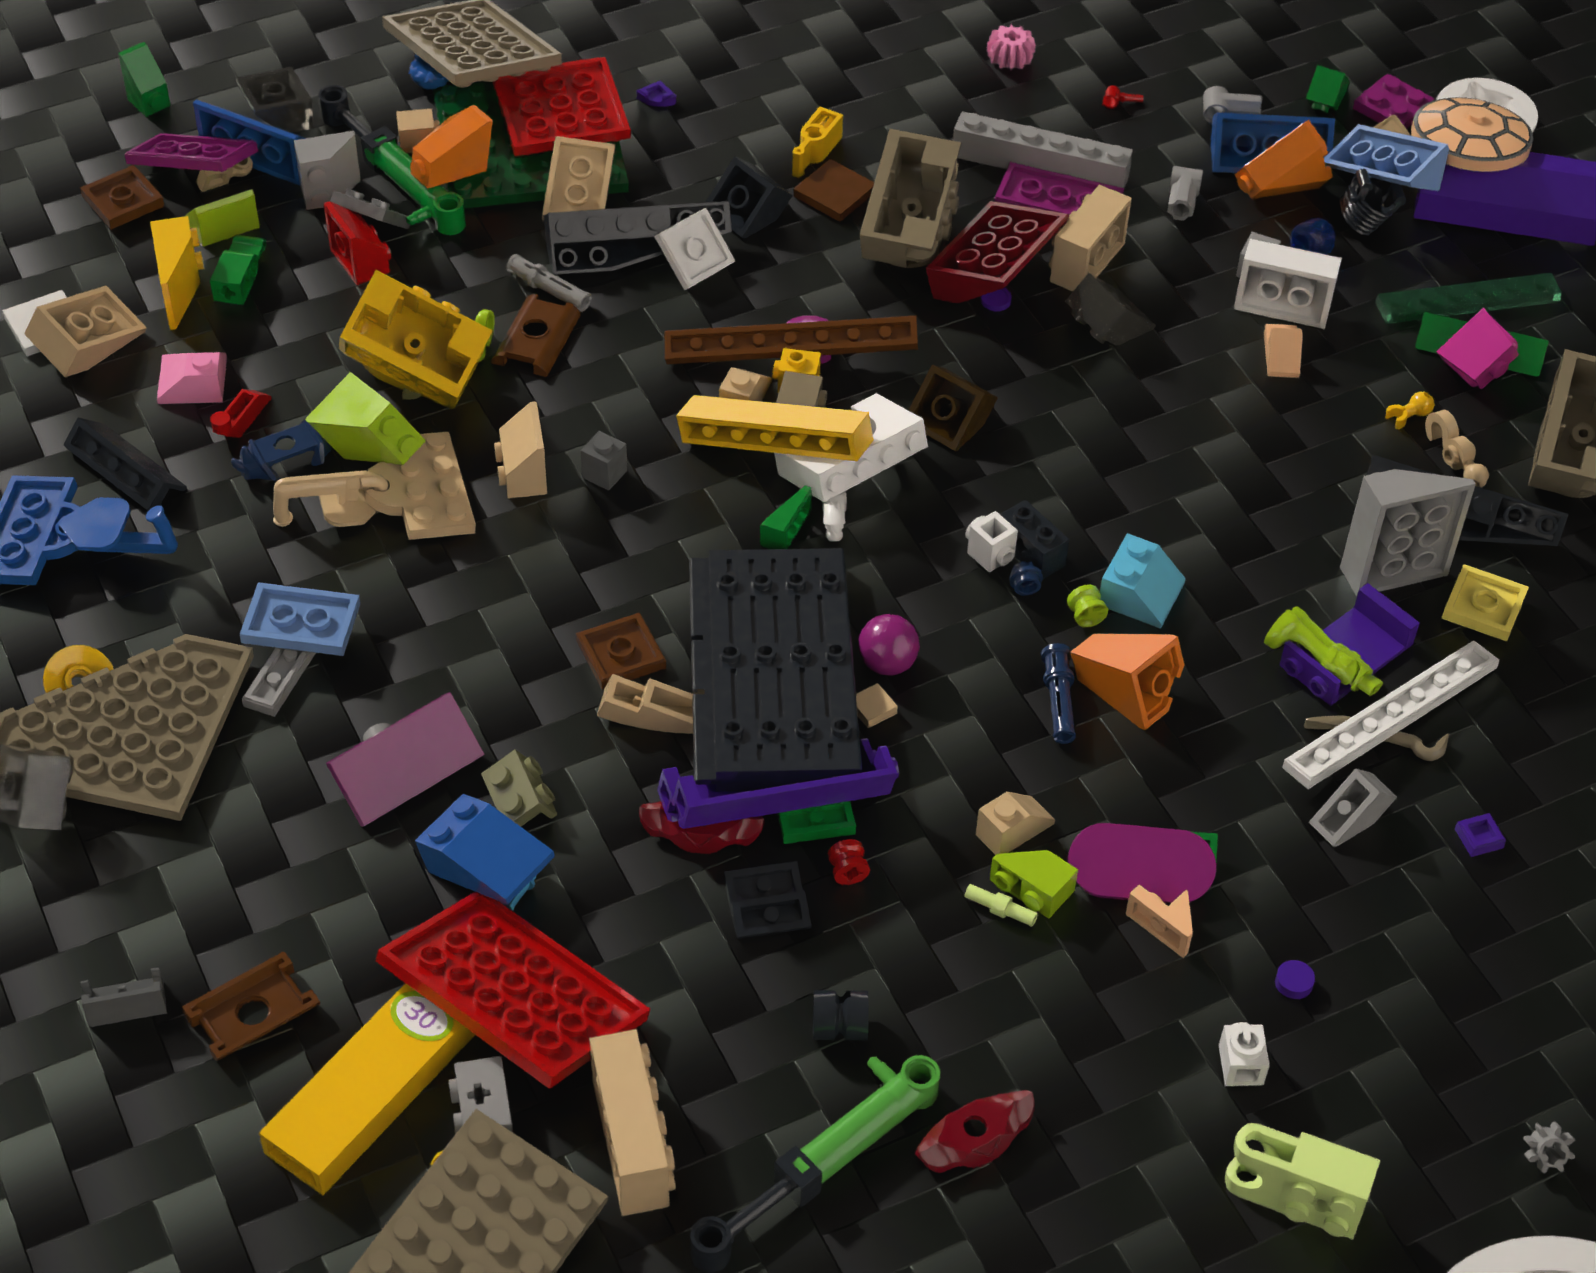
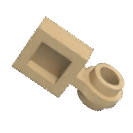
(212, 179)

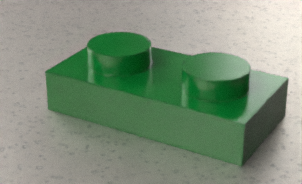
(817, 822)

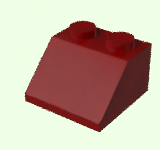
(355, 243)

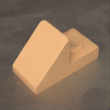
(1283, 350)
(1167, 923)

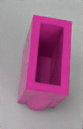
(1480, 350)

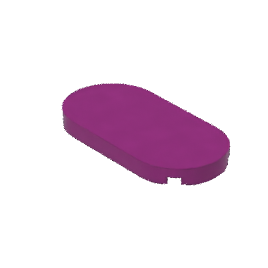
(1161, 860)

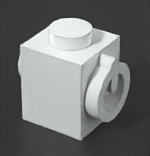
(991, 541)
(1243, 1054)

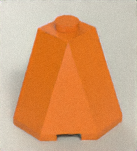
(453, 149)
(1287, 166)
(1131, 672)

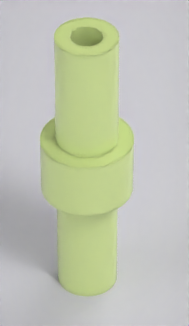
(1001, 905)

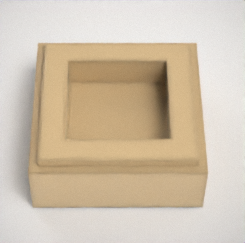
(874, 705)

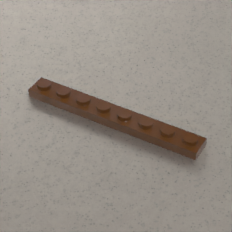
(770, 339)

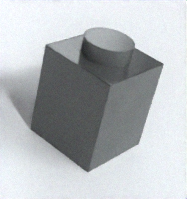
(603, 460)

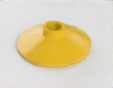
(71, 663)

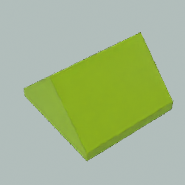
(225, 218)

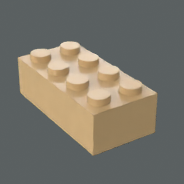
(632, 1122)

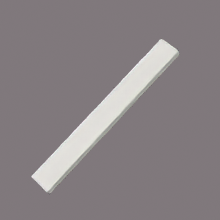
(1390, 714)

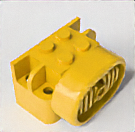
(414, 340)

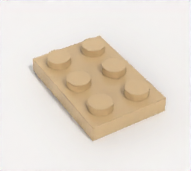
(578, 175)

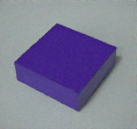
(1480, 834)

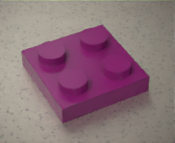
(1391, 97)

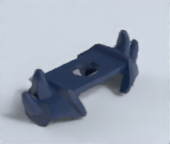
(260, 455)

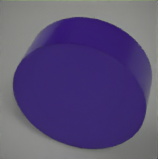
(1294, 979)

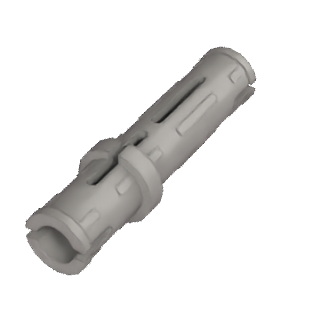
(539, 277)

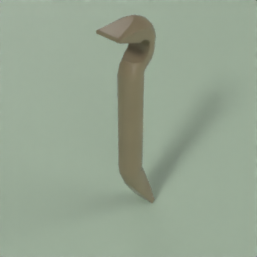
(1399, 738)

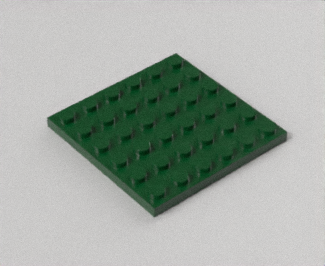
(507, 177)

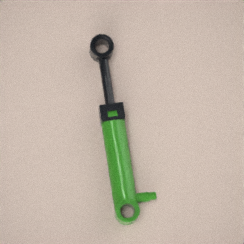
(803, 1170)

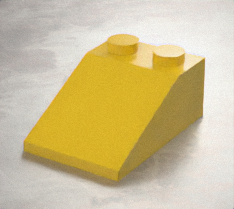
(177, 264)

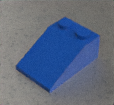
(482, 850)

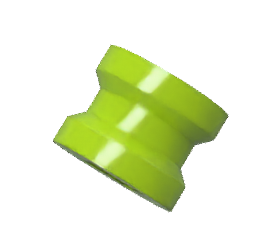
(1087, 606)

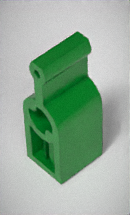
(237, 269)

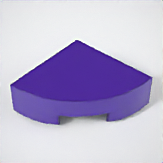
(656, 95)

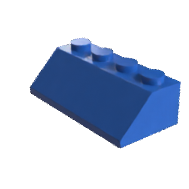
(1243, 137)
(275, 146)

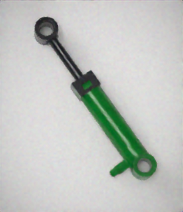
(382, 152)

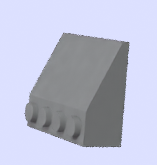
(1405, 528)

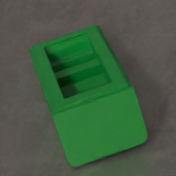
(785, 522)

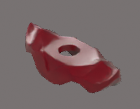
(702, 838)
(950, 1146)

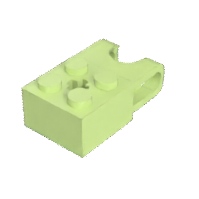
(1303, 1178)

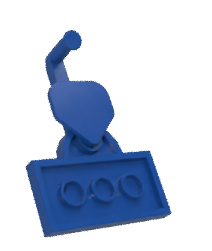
(44, 525)

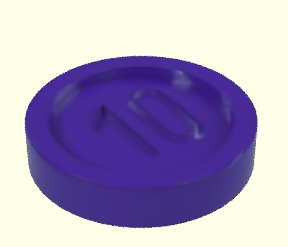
(997, 300)

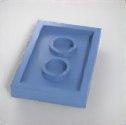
(300, 619)

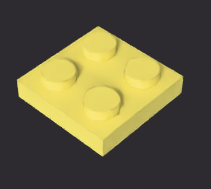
(1485, 602)

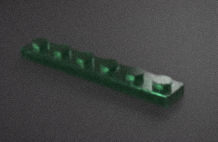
(1469, 297)

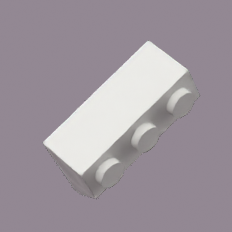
(1287, 283)

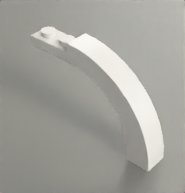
(1532, 1255)

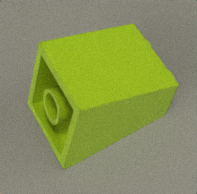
(364, 424)

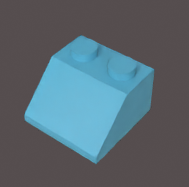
(1141, 581)

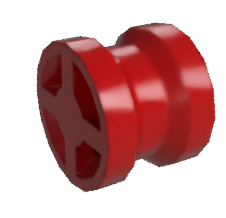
(848, 862)

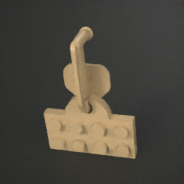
(423, 491)

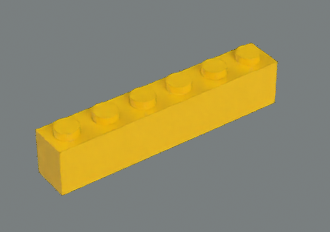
(775, 427)

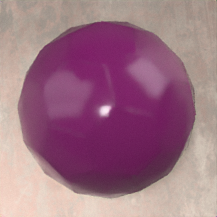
(888, 644)

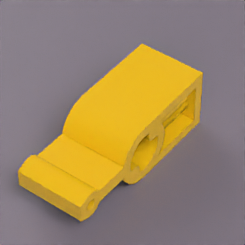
(817, 139)

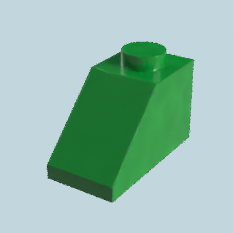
(143, 80)
(1327, 89)

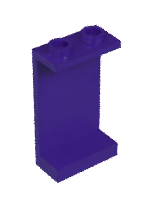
(1372, 629)

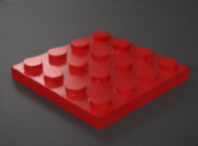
(564, 101)

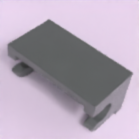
(124, 1000)

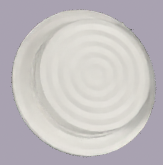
(1494, 92)

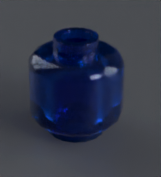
(1313, 236)

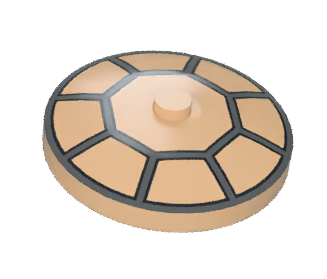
(1476, 131)

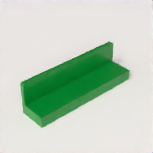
(1438, 329)

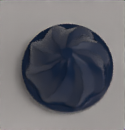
(1025, 578)

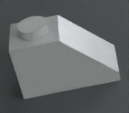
(1352, 807)

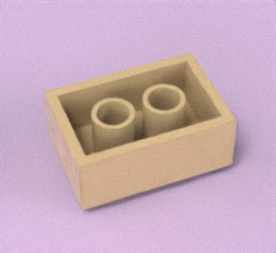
(1090, 237)

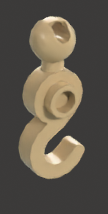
(1457, 450)

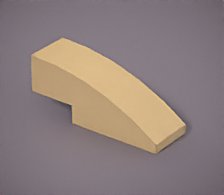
(648, 706)

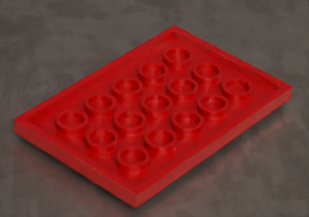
(512, 986)

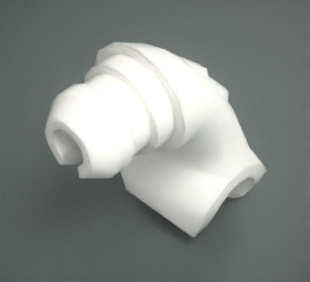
(834, 516)

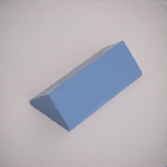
(1391, 157)

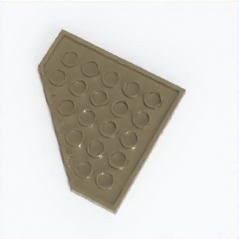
(141, 728)

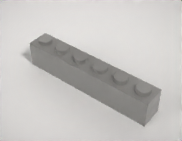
(1002, 142)

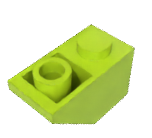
(1035, 878)

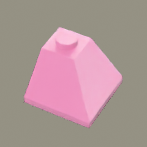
(192, 378)

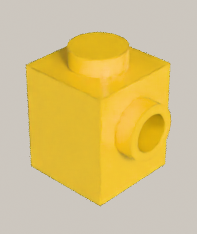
(796, 361)

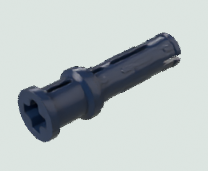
(1059, 680)

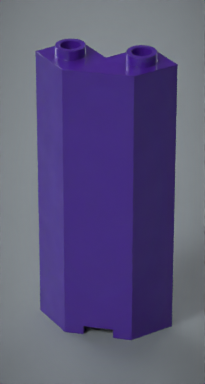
(1536, 199)
(701, 804)

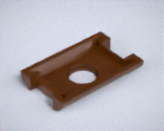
(541, 349)
(265, 983)

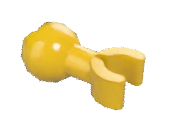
(1419, 404)

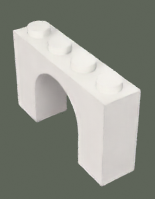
(895, 435)

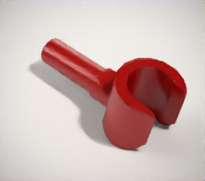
(1113, 97)

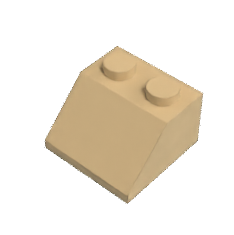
(522, 454)

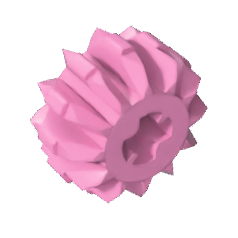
(1011, 47)

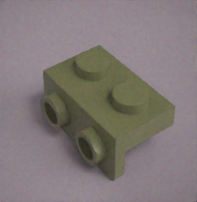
(518, 788)

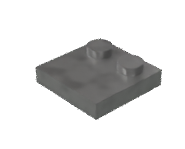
(375, 209)

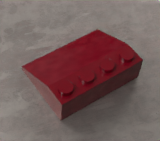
(991, 250)

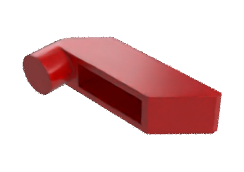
(239, 413)

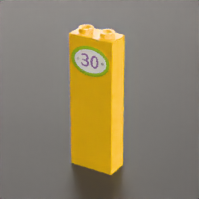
(363, 1089)

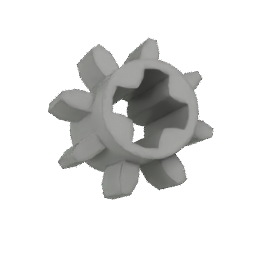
(1552, 1157)

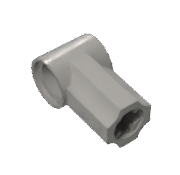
(1219, 100)
(1184, 190)

